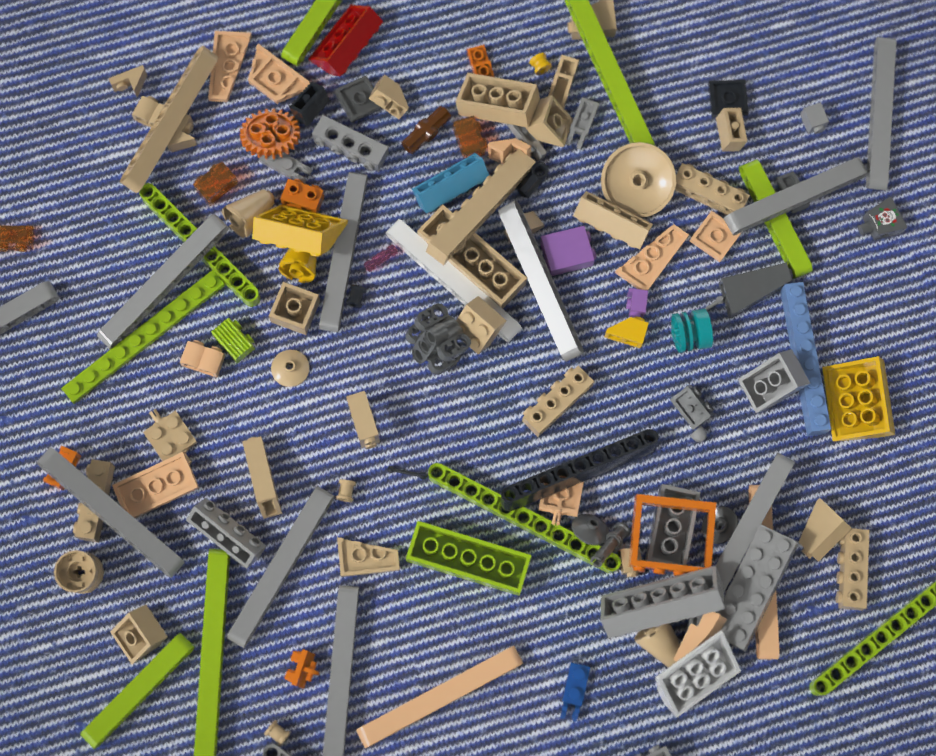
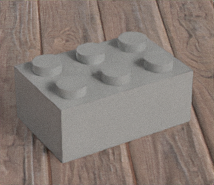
(774, 381)

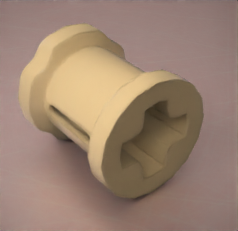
(345, 490)
(277, 733)

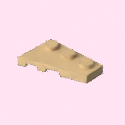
(364, 559)

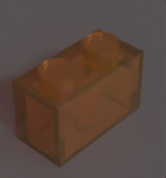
(468, 137)
(215, 183)

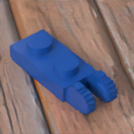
(575, 689)

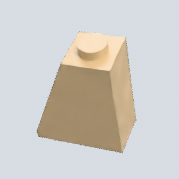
(605, 15)
(822, 531)

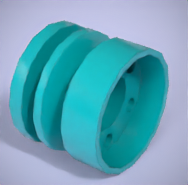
(693, 330)

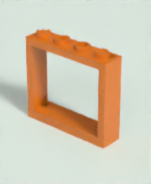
(673, 503)

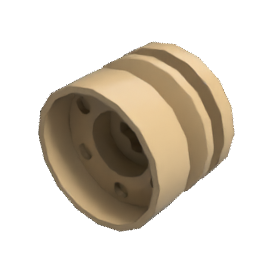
(70, 564)

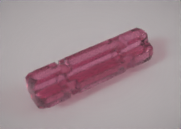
(380, 258)

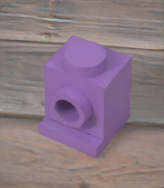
(637, 302)

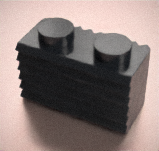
(309, 103)

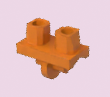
(304, 670)

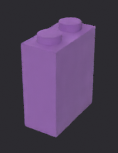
(567, 250)

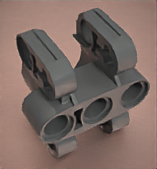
(437, 339)

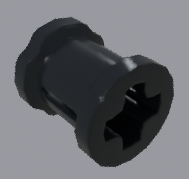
(356, 296)

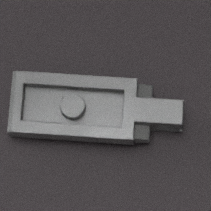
(523, 135)

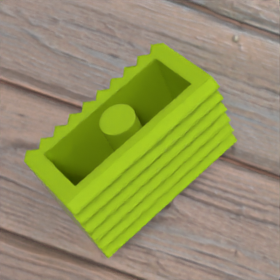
(233, 340)

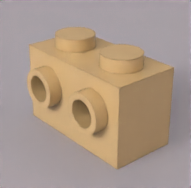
(731, 129)

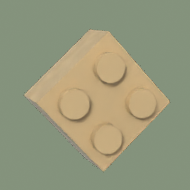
(294, 308)
(480, 323)

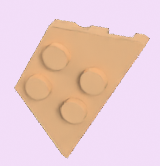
(275, 77)

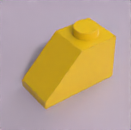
(628, 331)

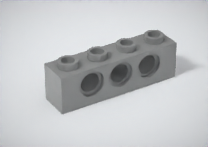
(328, 127)

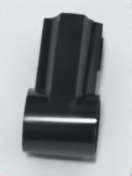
(532, 180)

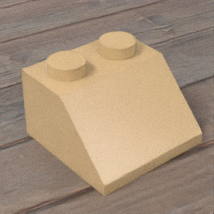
(550, 122)
(138, 633)

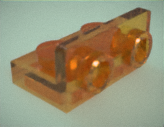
(16, 237)

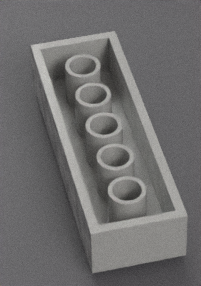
(755, 585)
(662, 602)

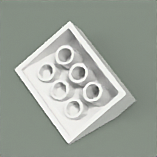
(697, 674)

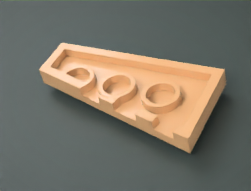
(230, 49)
(650, 262)

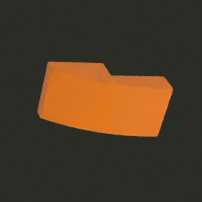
(479, 61)

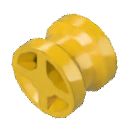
(540, 63)

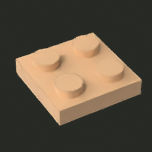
(714, 237)

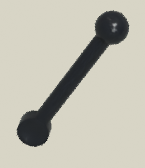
(422, 475)

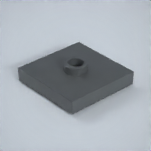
(355, 99)

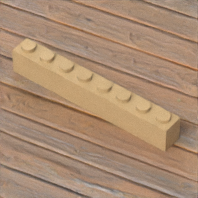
(479, 207)

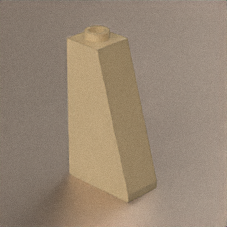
(261, 477)

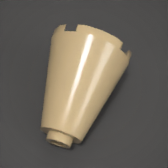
(242, 212)
(660, 643)

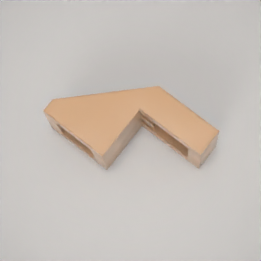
(501, 149)

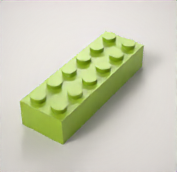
(468, 558)

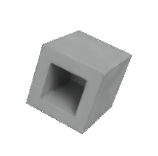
(814, 118)

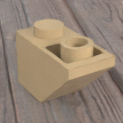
(389, 97)

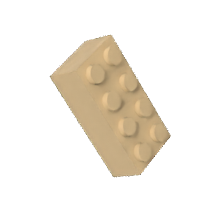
(498, 99)

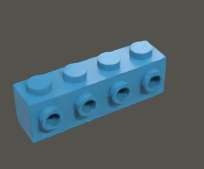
(451, 183)

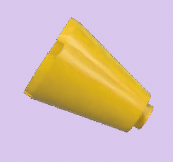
(298, 265)

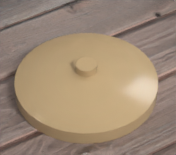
(639, 179)

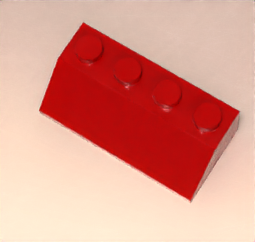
(346, 40)

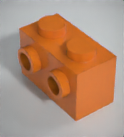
(302, 196)

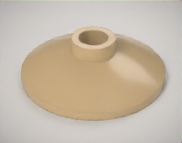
(290, 377)

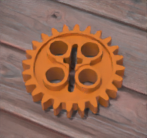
(270, 133)

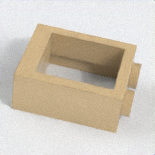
(363, 420)

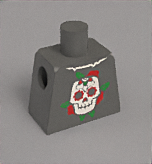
(883, 221)

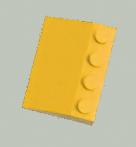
(298, 229)
(858, 400)

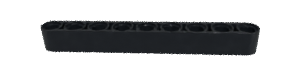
(574, 476)

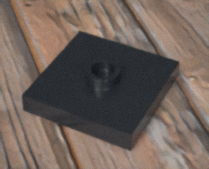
(728, 95)

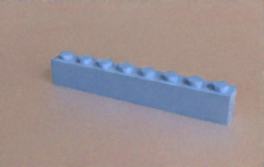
(804, 348)

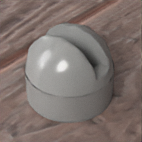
(699, 434)

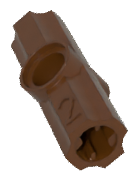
(426, 130)

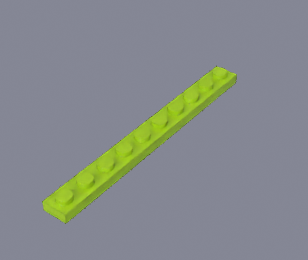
(142, 337)

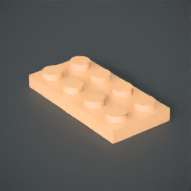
(156, 485)

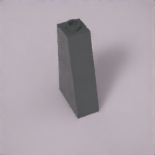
(752, 287)

